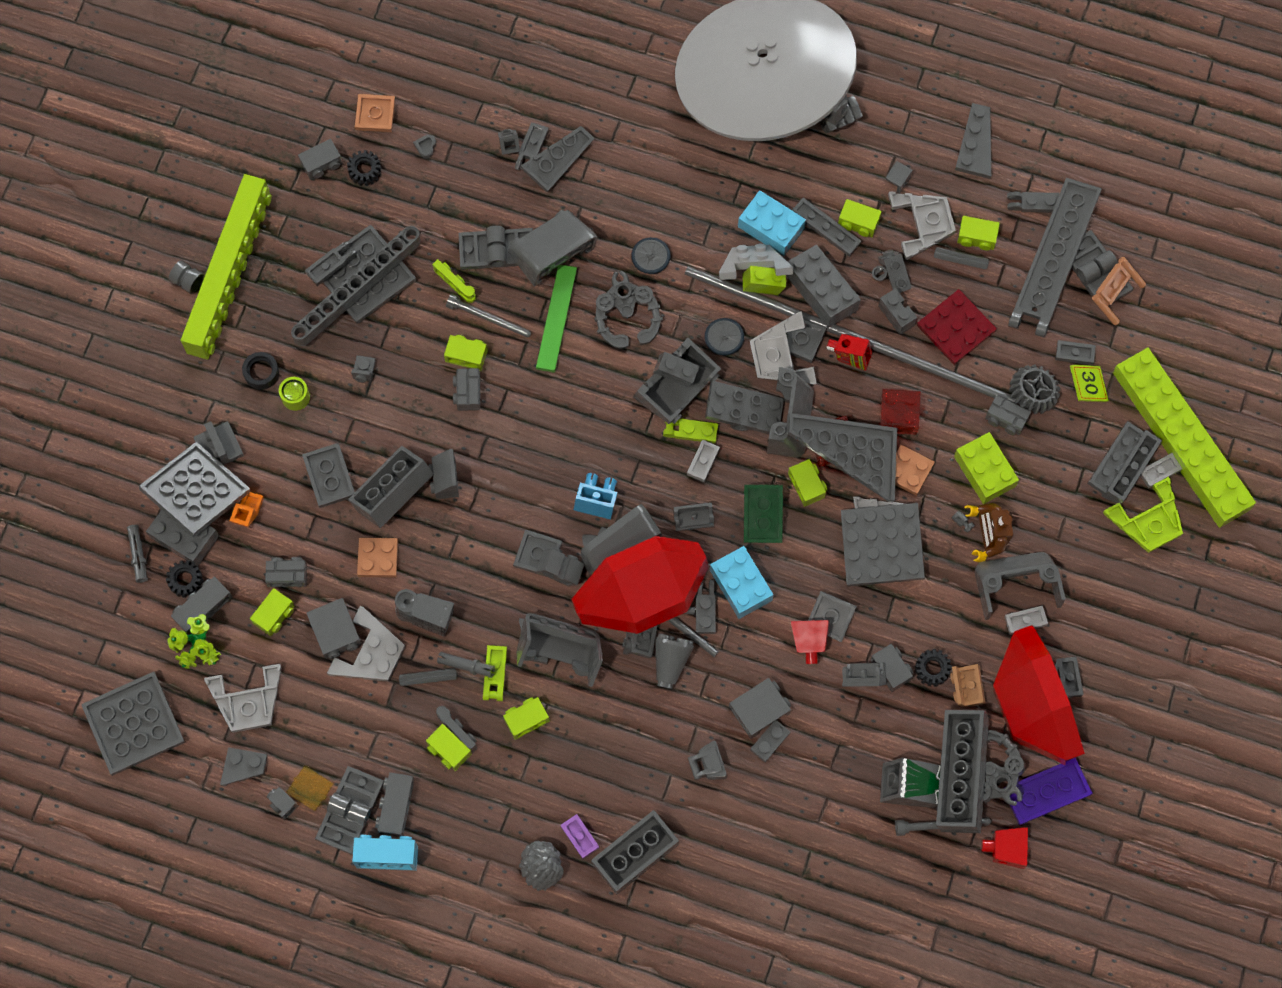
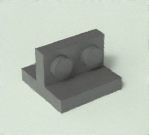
(220, 442)

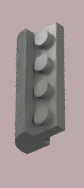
(1124, 463)

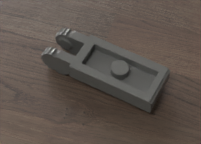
(532, 143)
(1032, 201)
(329, 263)
(705, 611)
(456, 728)

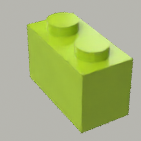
(859, 218)
(978, 233)
(763, 281)
(465, 352)
(807, 483)
(272, 612)
(526, 717)
(448, 747)

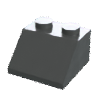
(444, 475)

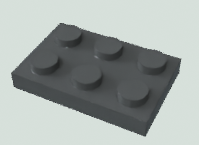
(328, 475)

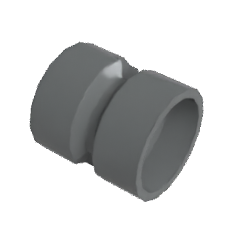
(184, 275)

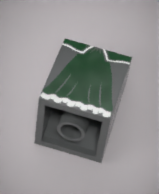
(910, 783)

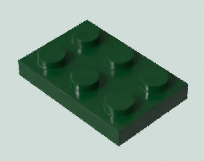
(763, 513)

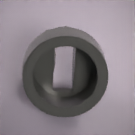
(877, 270)

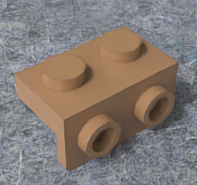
(968, 685)

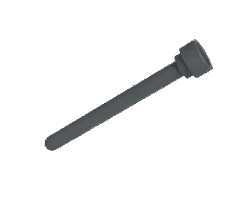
(454, 303)
(903, 827)

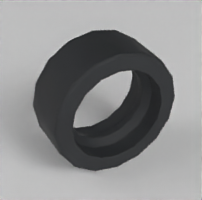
(258, 357)

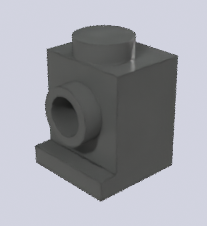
(508, 138)
(282, 802)

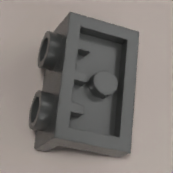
(640, 644)

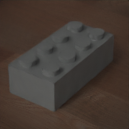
(823, 286)
(391, 486)
(635, 852)

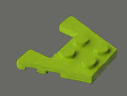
(1153, 526)

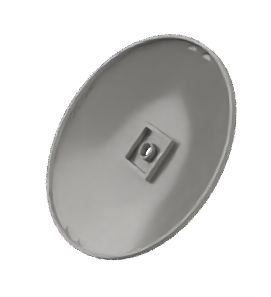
(769, 97)

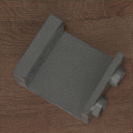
(334, 629)
(760, 707)

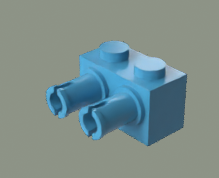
(594, 499)

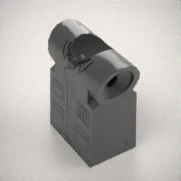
(424, 611)

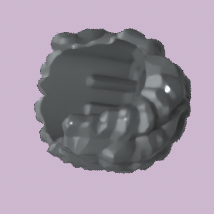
(541, 865)

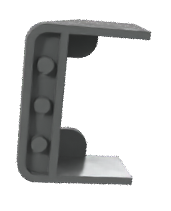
(623, 534)
(989, 576)
(562, 643)

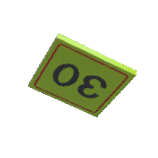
(1089, 383)

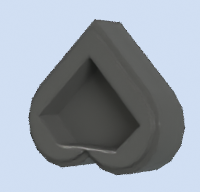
(425, 146)

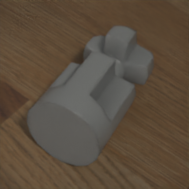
(962, 520)

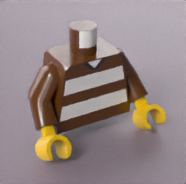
(995, 529)

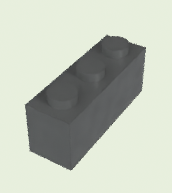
(204, 601)
(395, 804)

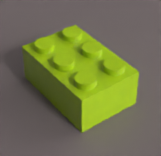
(986, 468)

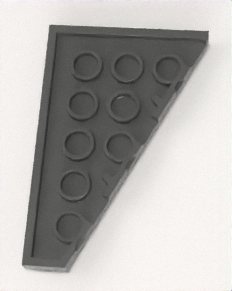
(856, 448)

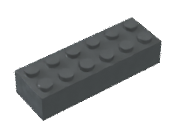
(962, 771)

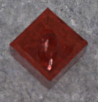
(900, 410)

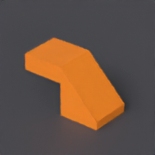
(247, 509)

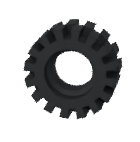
(366, 177)
(182, 567)
(941, 660)

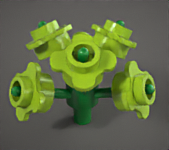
(200, 646)

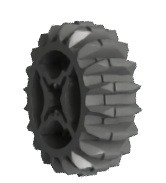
(1044, 386)

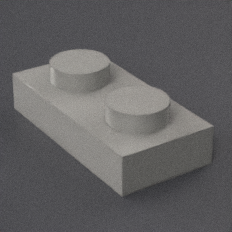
(703, 461)
(1160, 470)
(1025, 618)

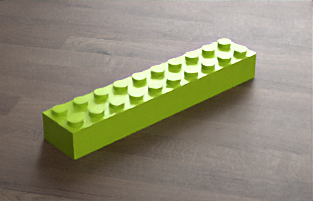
(226, 267)
(1184, 436)

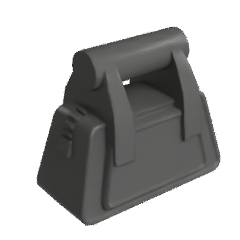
(711, 761)

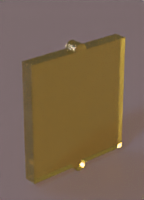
(309, 788)

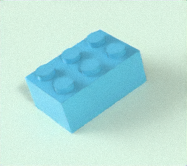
(771, 223)
(741, 582)
(385, 853)

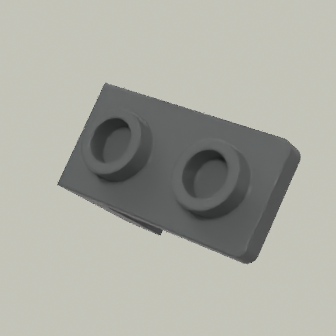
(896, 270)

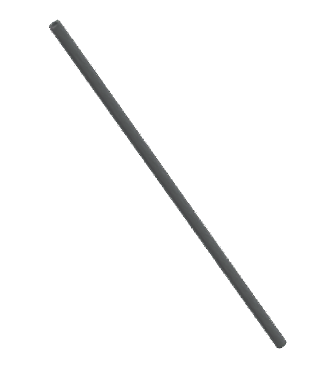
(837, 330)

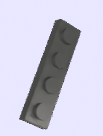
(827, 227)

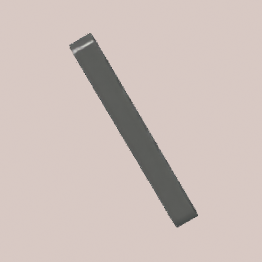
(353, 294)

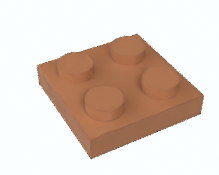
(375, 113)
(911, 469)
(377, 557)

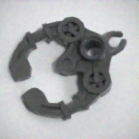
(625, 304)
(1010, 772)

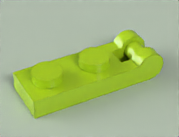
(454, 282)
(692, 430)
(497, 657)

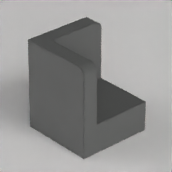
(899, 176)

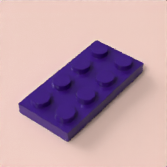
(1050, 791)

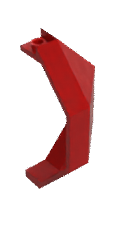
(642, 585)
(1035, 699)

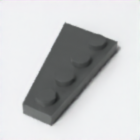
(976, 144)
(556, 159)

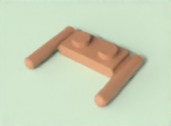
(1113, 285)

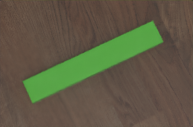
(556, 318)

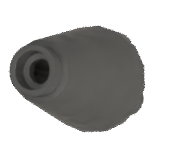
(671, 659)

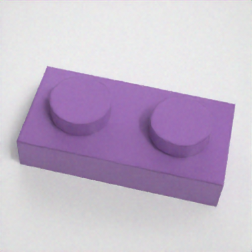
(579, 836)

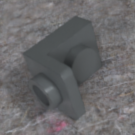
(363, 369)

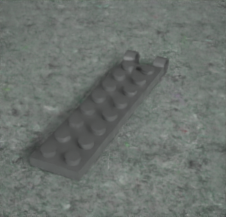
(1056, 254)

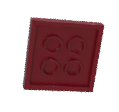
(956, 327)

